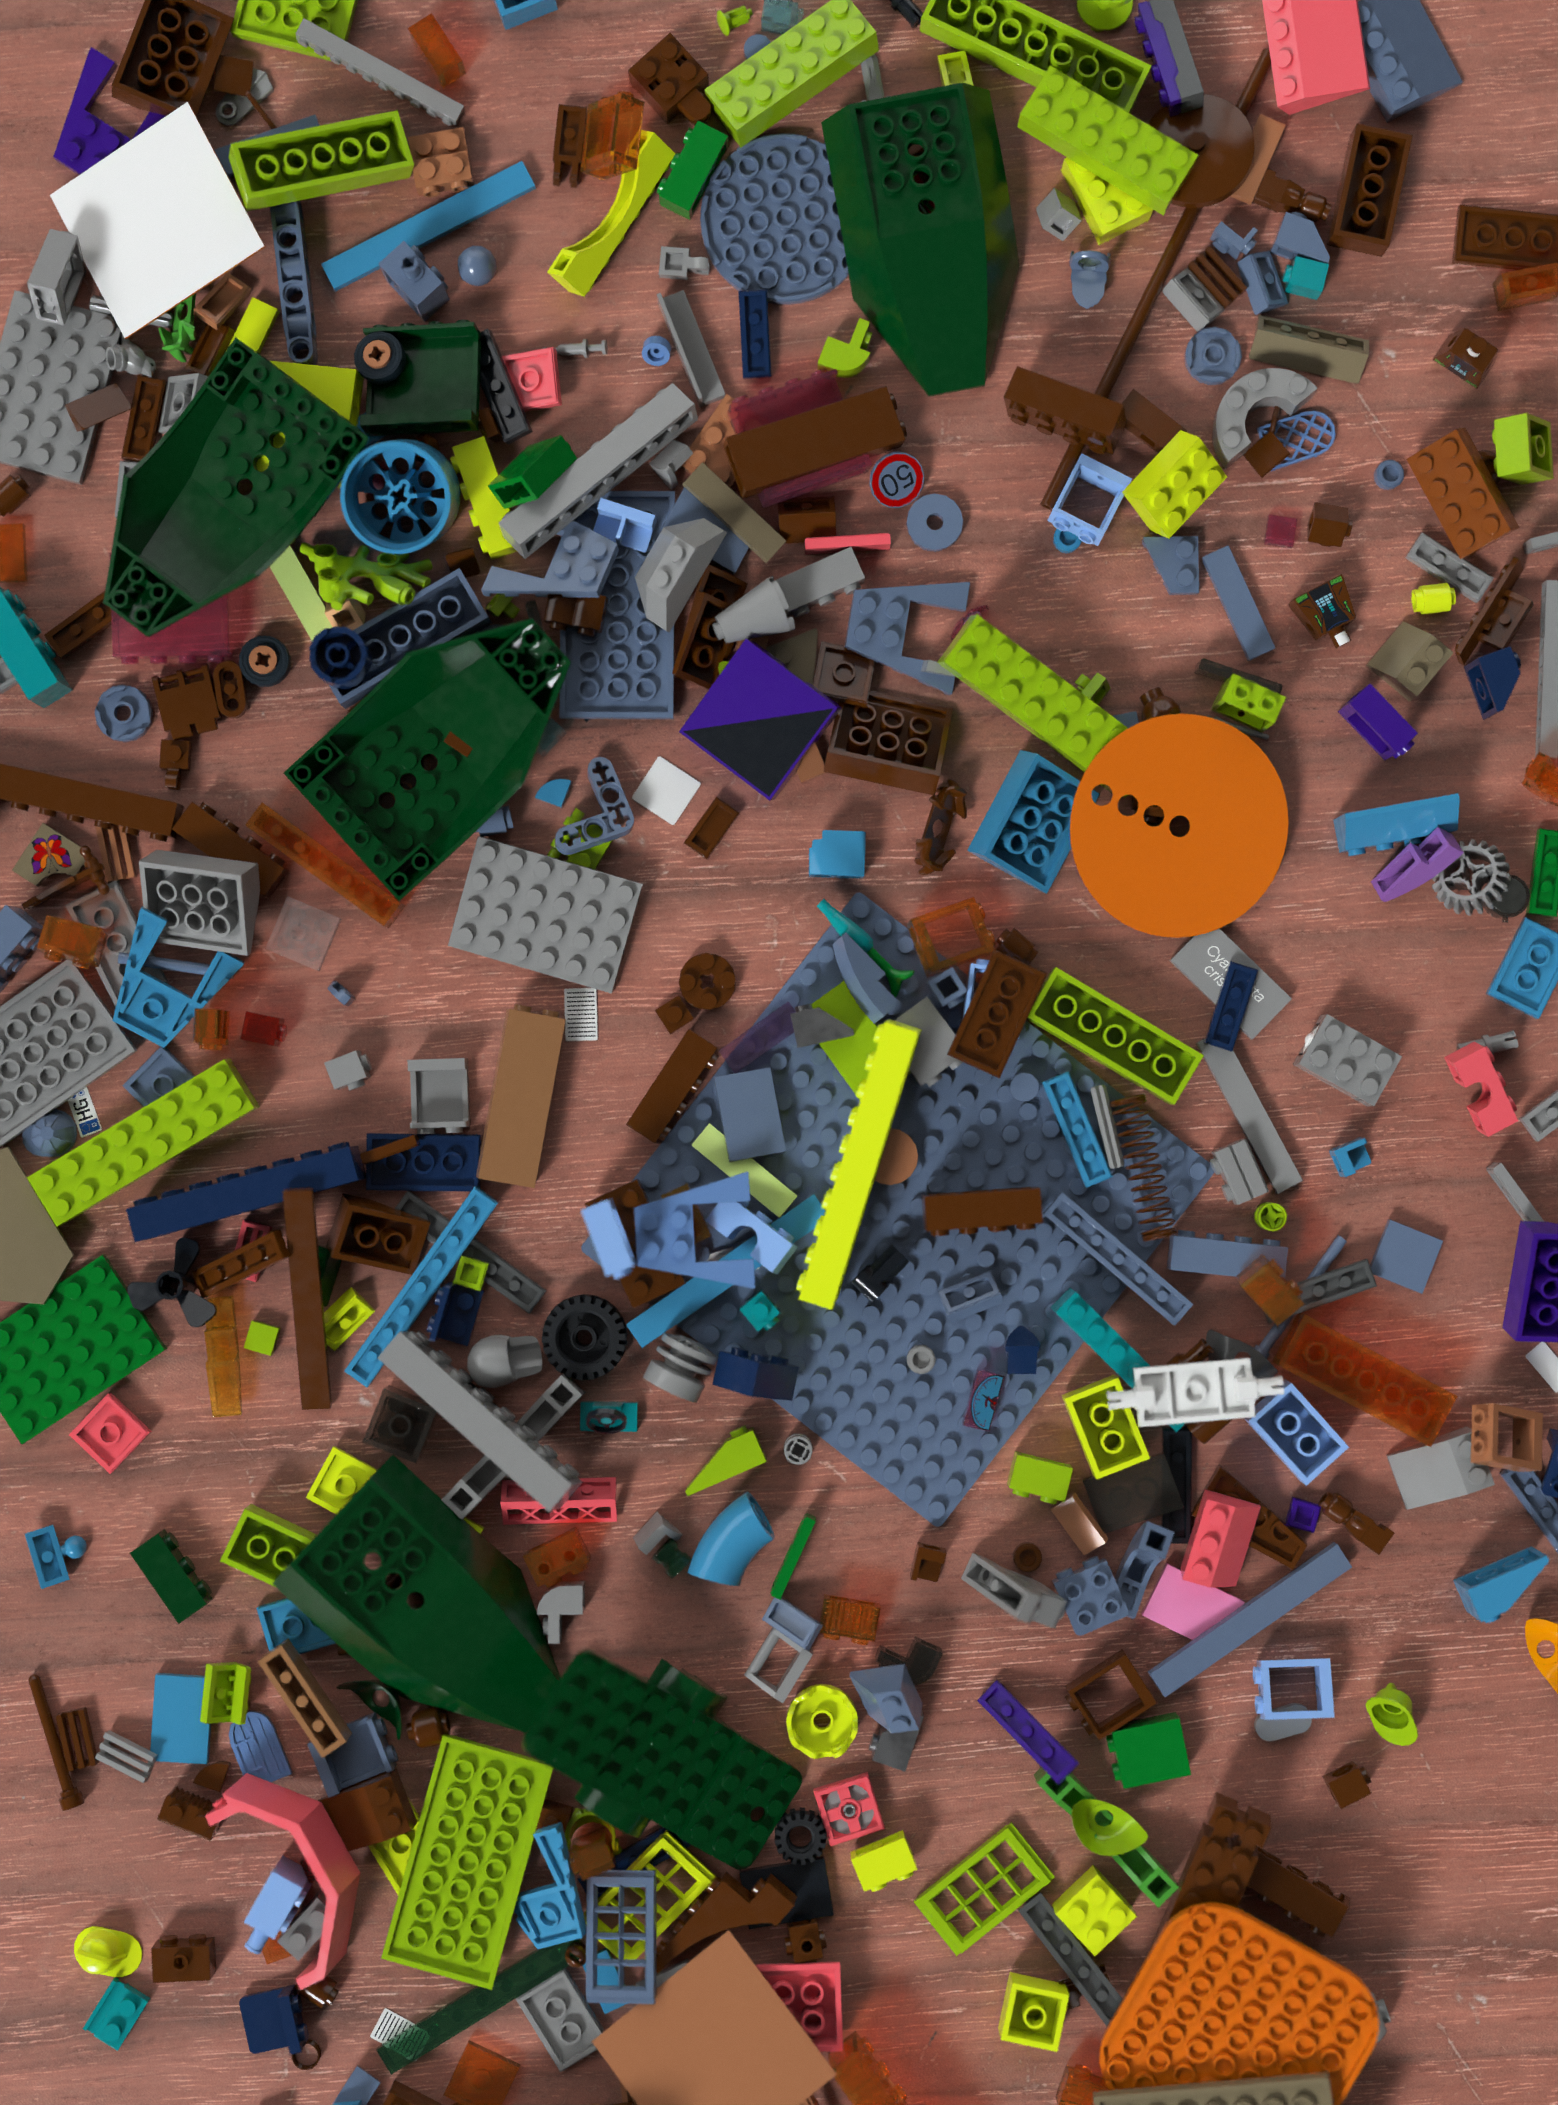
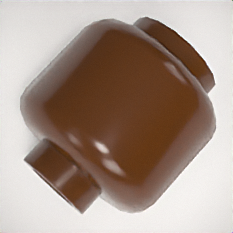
(428, 1727)

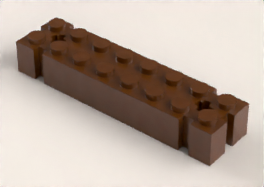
(1218, 1863)

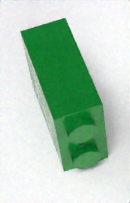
(532, 472)
(1149, 1751)

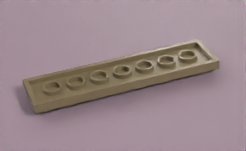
(1278, 2090)

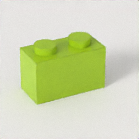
(1039, 1477)

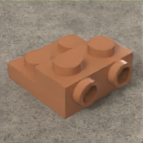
(441, 162)

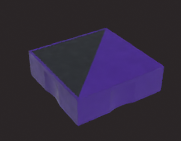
(759, 719)

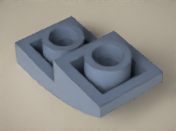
(359, 2086)

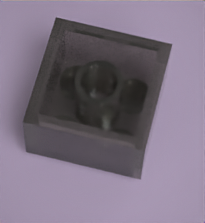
(401, 1424)

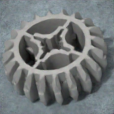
(1494, 873)

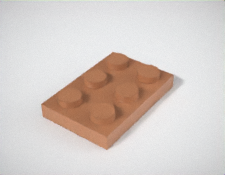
(709, 445)

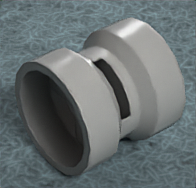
(798, 1444)

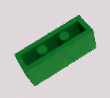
(692, 169)

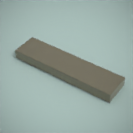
(734, 512)

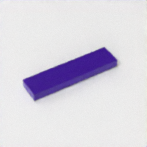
(1028, 1732)

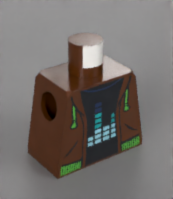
(1467, 356)
(1326, 611)

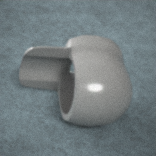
(503, 1359)

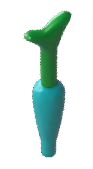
(845, 925)

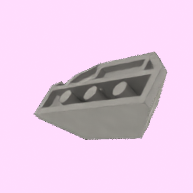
(675, 568)

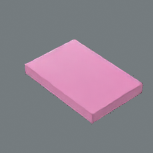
(1187, 1605)

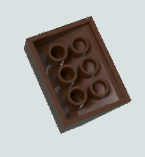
(171, 55)
(890, 742)

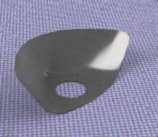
(1227, 1348)

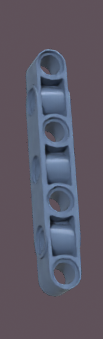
(294, 278)

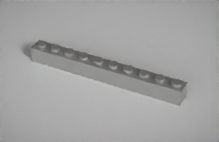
(379, 72)
(1548, 673)

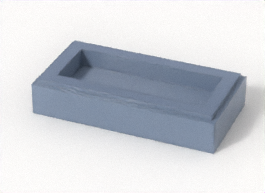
(792, 1622)

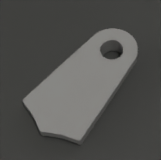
(241, 106)

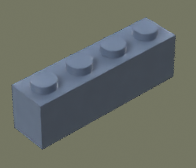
(1220, 1256)

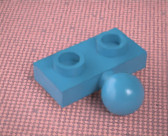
(48, 1554)

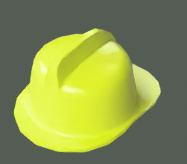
(107, 1952)

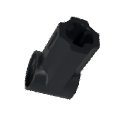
(876, 1277)

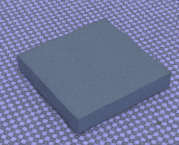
(157, 1077)
(1405, 1256)

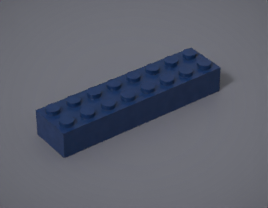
(242, 1194)

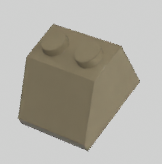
(1409, 660)

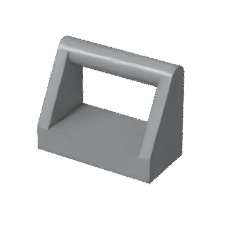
(790, 1676)

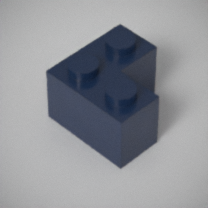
(755, 1374)

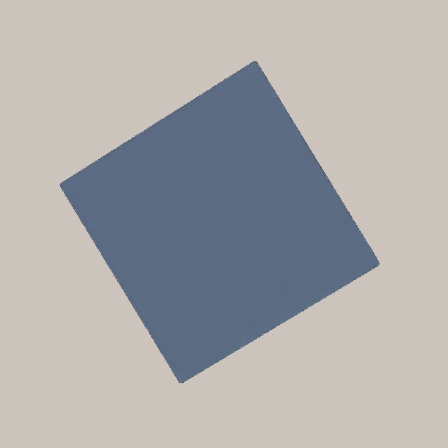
(968, 1138)

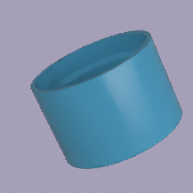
(362, 516)

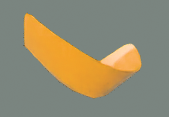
(1535, 1632)

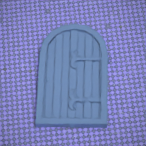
(259, 1748)

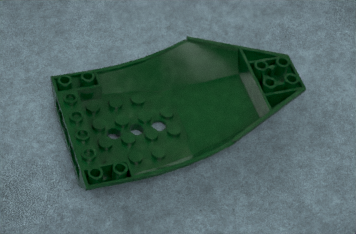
(938, 278)
(182, 504)
(484, 689)
(474, 1638)

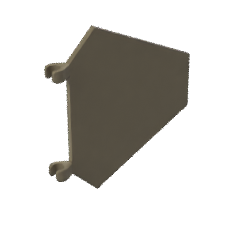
(30, 1243)

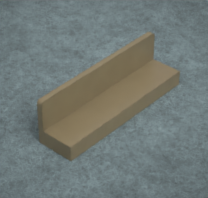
(1309, 349)

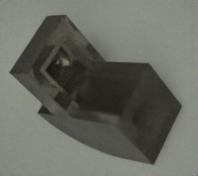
(920, 1660)

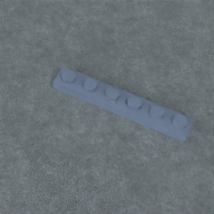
(1118, 1258)

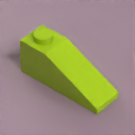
(733, 1457)

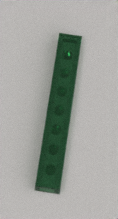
(473, 2006)

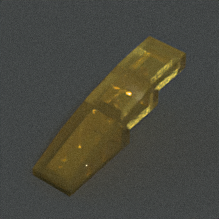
(223, 1359)

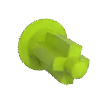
(733, 19)

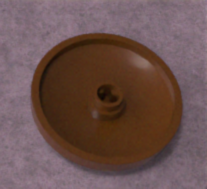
(1223, 146)

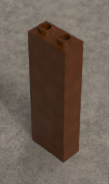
(814, 441)

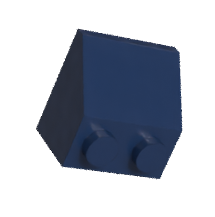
(1493, 680)

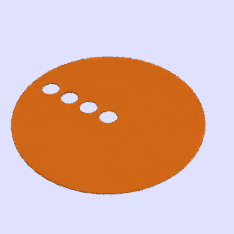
(1234, 836)

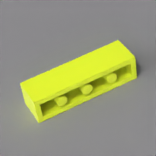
(478, 471)

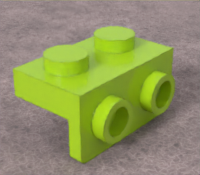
(225, 1693)

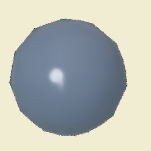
(477, 265)

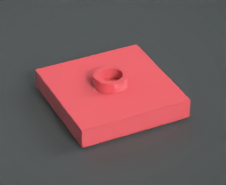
(535, 378)
(110, 1433)

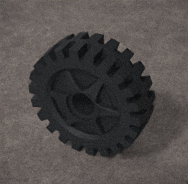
(565, 1350)

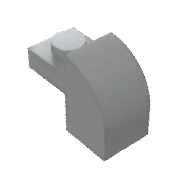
(560, 1600)

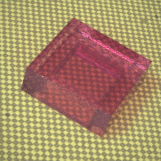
(1280, 531)

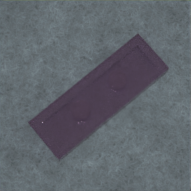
(759, 1038)

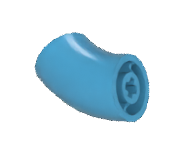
(732, 1542)

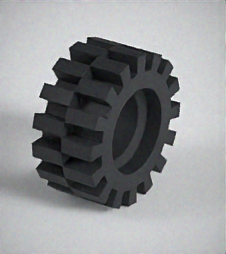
(807, 1852)

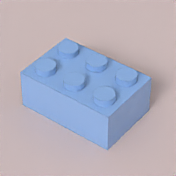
(1296, 1433)

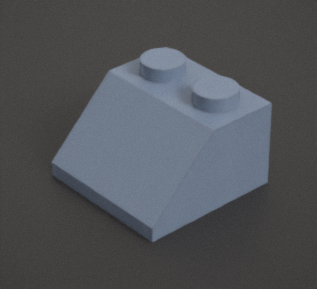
(889, 1697)

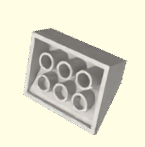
(204, 899)

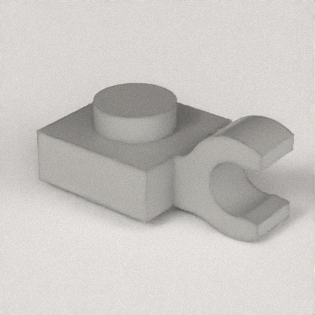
(676, 263)

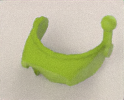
(584, 1816)

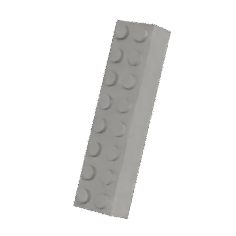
(480, 1419)

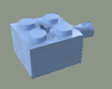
(275, 1904)

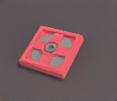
(849, 1809)

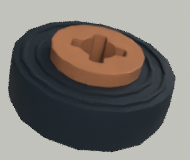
(390, 360)
(272, 669)

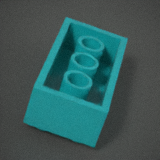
(27, 654)

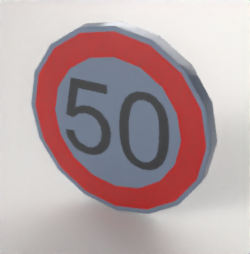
(896, 479)

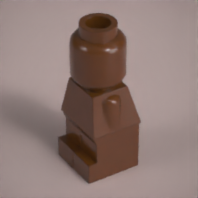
(1289, 197)
(1356, 1523)

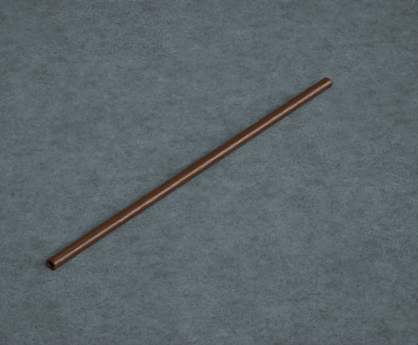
(1149, 297)

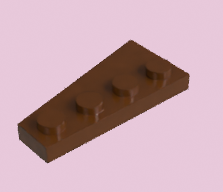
(1270, 1533)

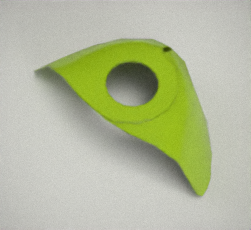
(1116, 1838)

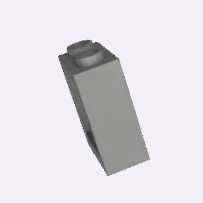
(56, 277)

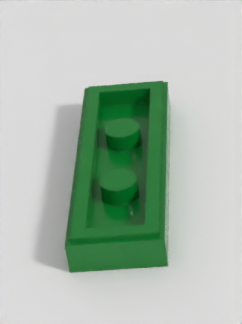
(1544, 875)
(792, 1555)

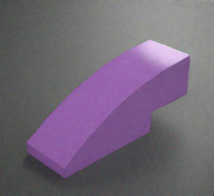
(1417, 864)

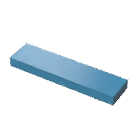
(1077, 1129)

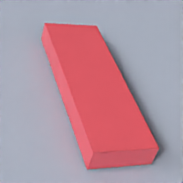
(835, 544)

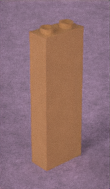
(521, 1096)

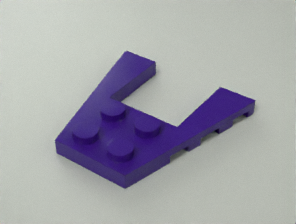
(84, 136)

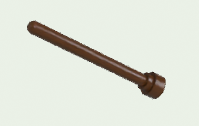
(70, 1796)

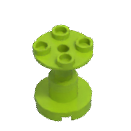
(1104, 13)

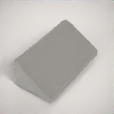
(1192, 299)

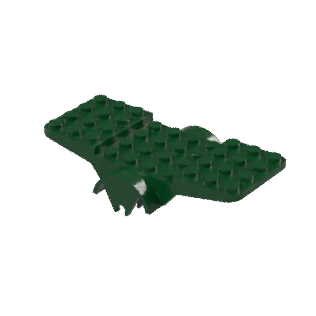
(661, 1757)

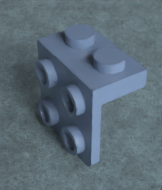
(1090, 1595)

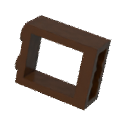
(1124, 1715)

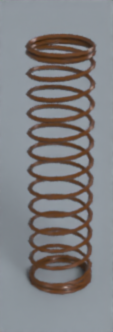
(1155, 1233)

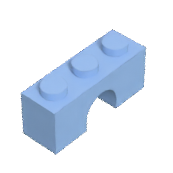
(772, 1247)

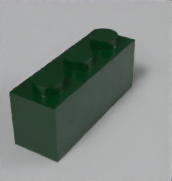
(172, 1575)

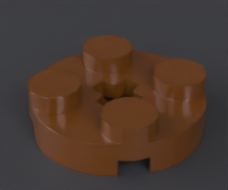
(705, 965)

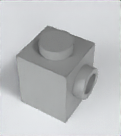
(349, 1070)

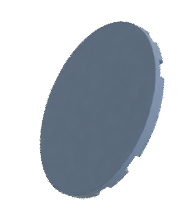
(775, 220)

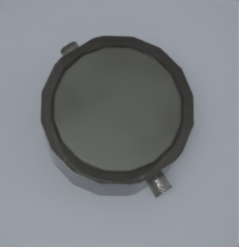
(1513, 901)

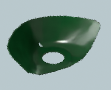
(366, 1689)

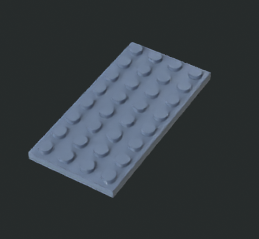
(632, 661)

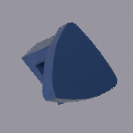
(1022, 1351)

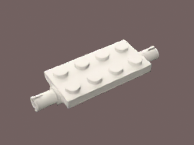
(1194, 1392)

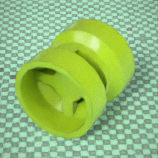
(1275, 1216)

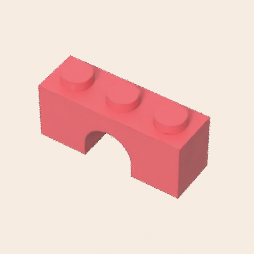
(1493, 1108)

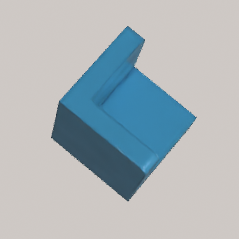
(1350, 1156)

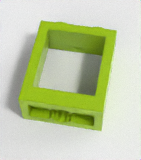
(1257, 702)

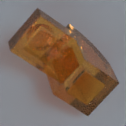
(1542, 778)

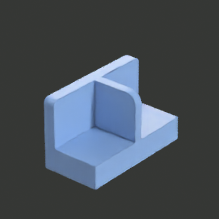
(625, 525)

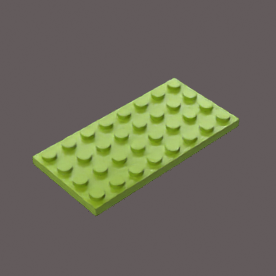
(467, 1861)

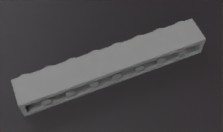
(599, 470)

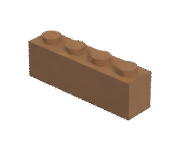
(305, 1698)

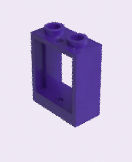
(1378, 723)

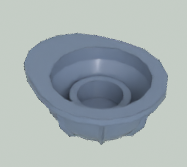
(51, 1134)

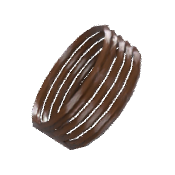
(307, 2067)

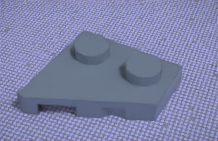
(1176, 562)

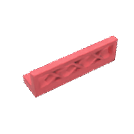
(588, 1497)

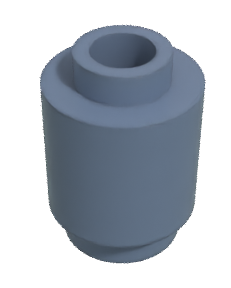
(497, 823)

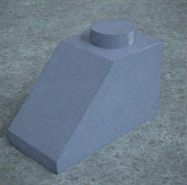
(1299, 238)

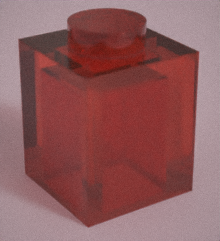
(263, 1029)

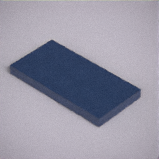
(438, 1164)

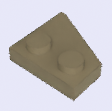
(798, 654)

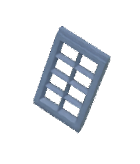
(621, 1993)

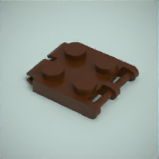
(187, 702)

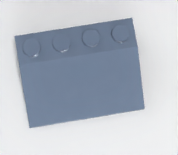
(1404, 56)

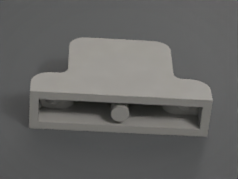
(1014, 1592)

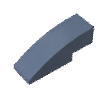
(863, 978)

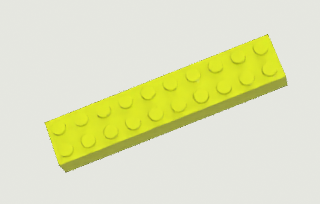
(860, 1163)

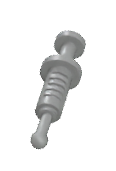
(582, 348)

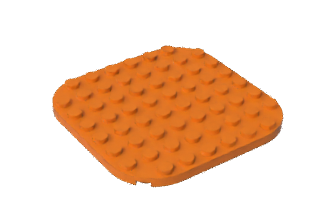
(1236, 2004)

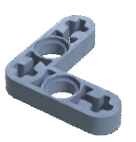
(605, 819)

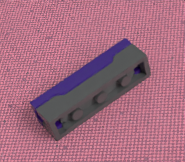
(1170, 56)

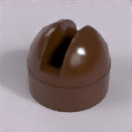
(577, 1949)

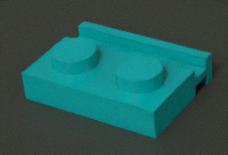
(116, 2013)

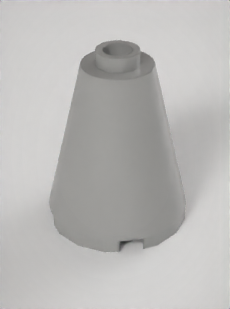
(755, 614)

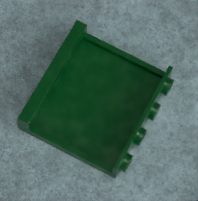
(436, 386)

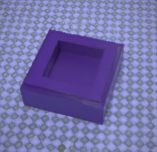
(1303, 1514)

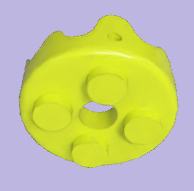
(822, 1741)

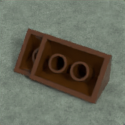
(700, 647)

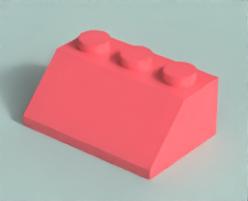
(1219, 1540)

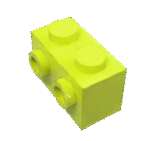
(884, 1861)

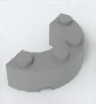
(1252, 391)

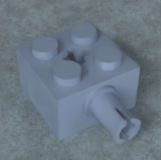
(414, 281)

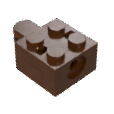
(675, 82)

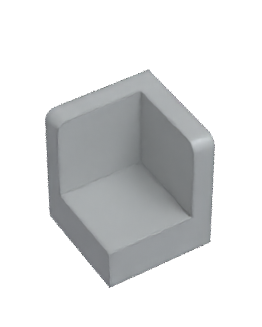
(1058, 214)

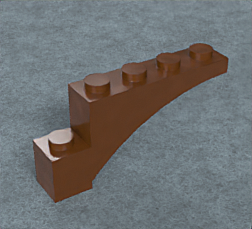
(724, 1908)

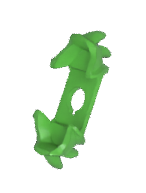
(182, 333)

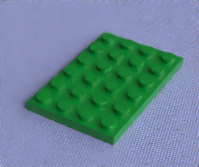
(70, 1348)

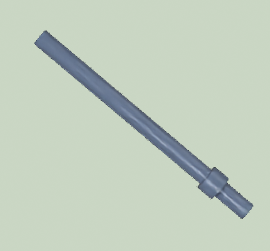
(1321, 1267)

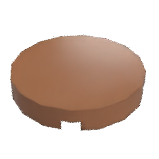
(898, 1159)

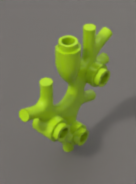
(336, 571)

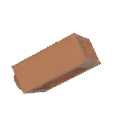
(1525, 1443)

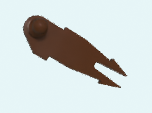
(93, 871)

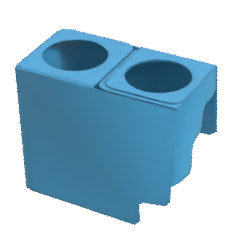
(838, 855)

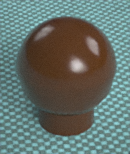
(1157, 704)

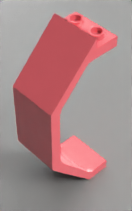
(321, 1848)

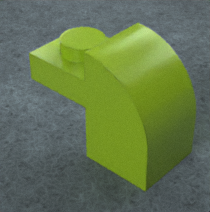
(845, 357)

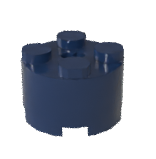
(340, 674)

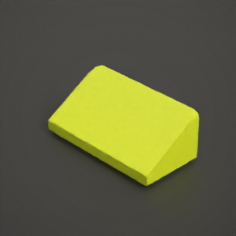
(345, 1317)

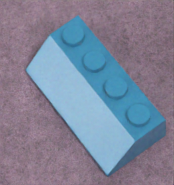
(1395, 824)

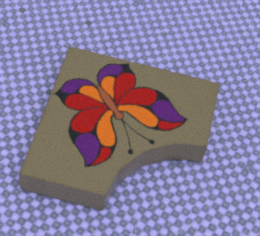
(49, 855)

